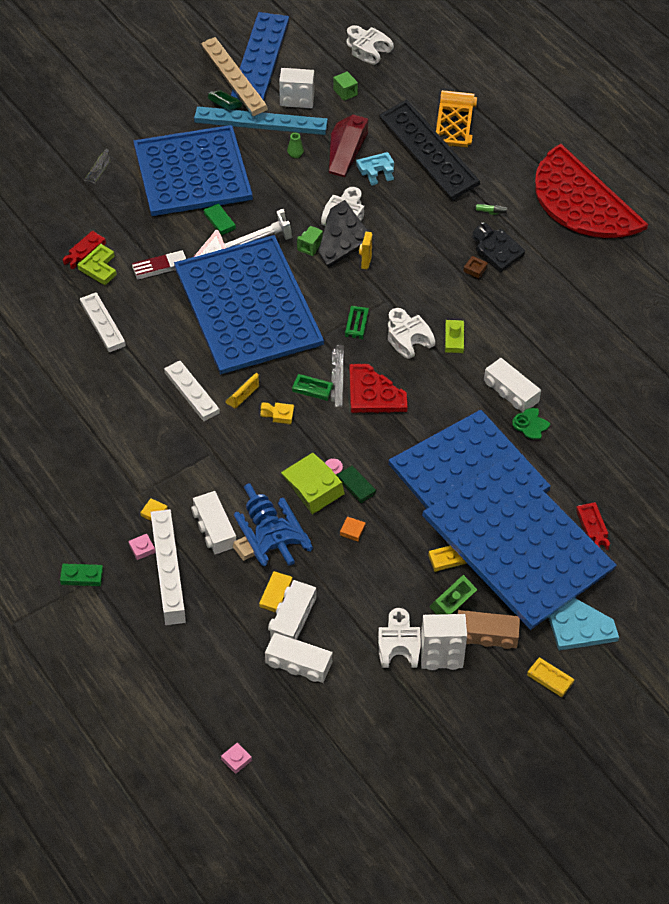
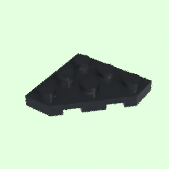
(341, 235)

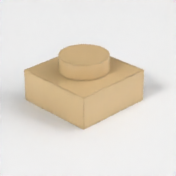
(243, 548)

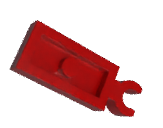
(83, 249)
(593, 524)

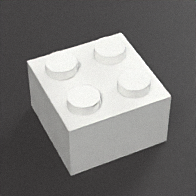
(296, 88)

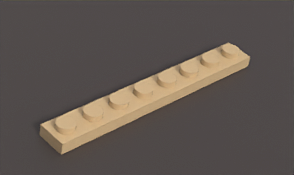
(234, 76)

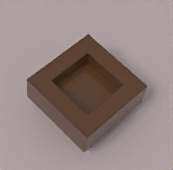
(475, 267)

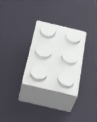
(443, 641)

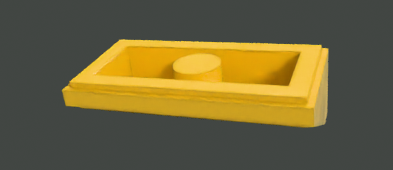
(243, 391)

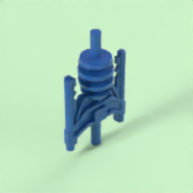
(269, 530)

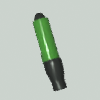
(491, 209)

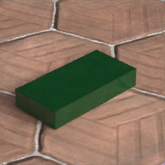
(224, 100)
(356, 484)

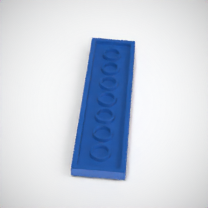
(263, 51)

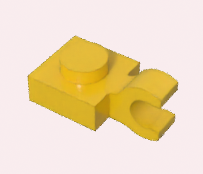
(281, 412)

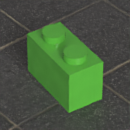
(453, 597)

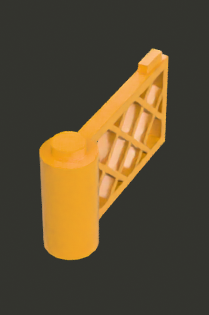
(456, 103)

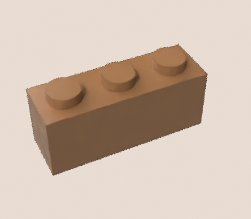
(492, 629)

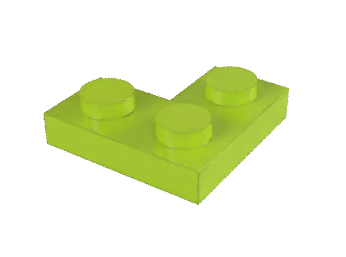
(96, 264)

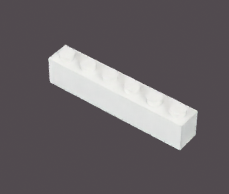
(168, 567)

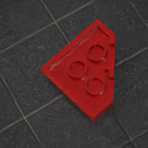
(374, 392)

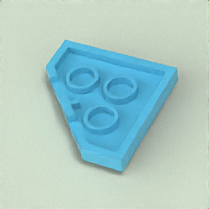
(581, 626)

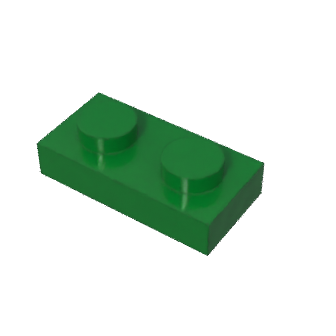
(81, 574)

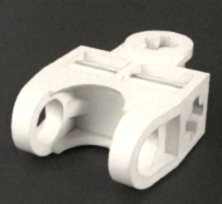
(368, 43)
(352, 196)
(408, 331)
(399, 639)

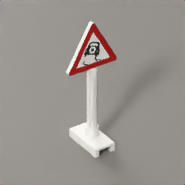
(216, 243)

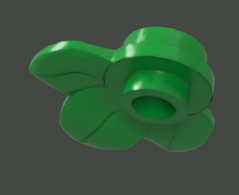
(532, 424)

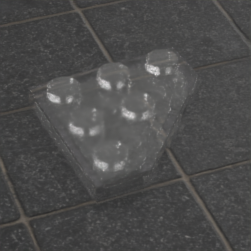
(337, 375)

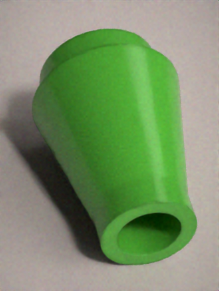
(295, 146)

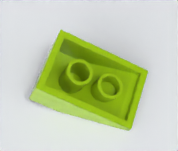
(313, 482)

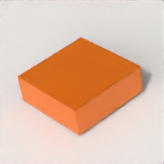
(352, 529)

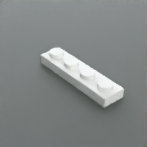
(102, 322)
(192, 390)

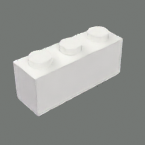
(512, 385)
(213, 522)
(293, 610)
(298, 657)

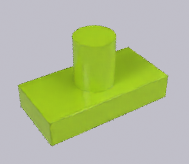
(454, 336)

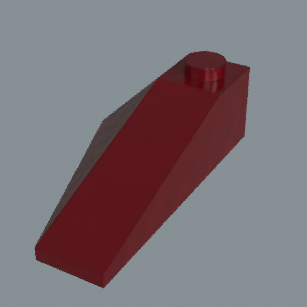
(346, 142)

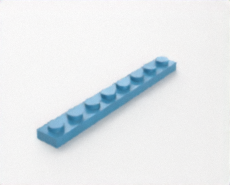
(261, 121)

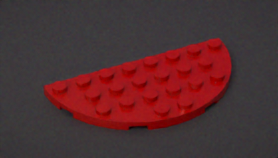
(581, 199)

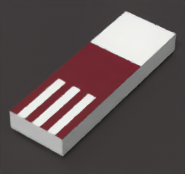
(157, 265)

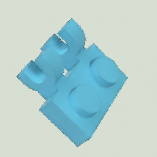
(373, 164)

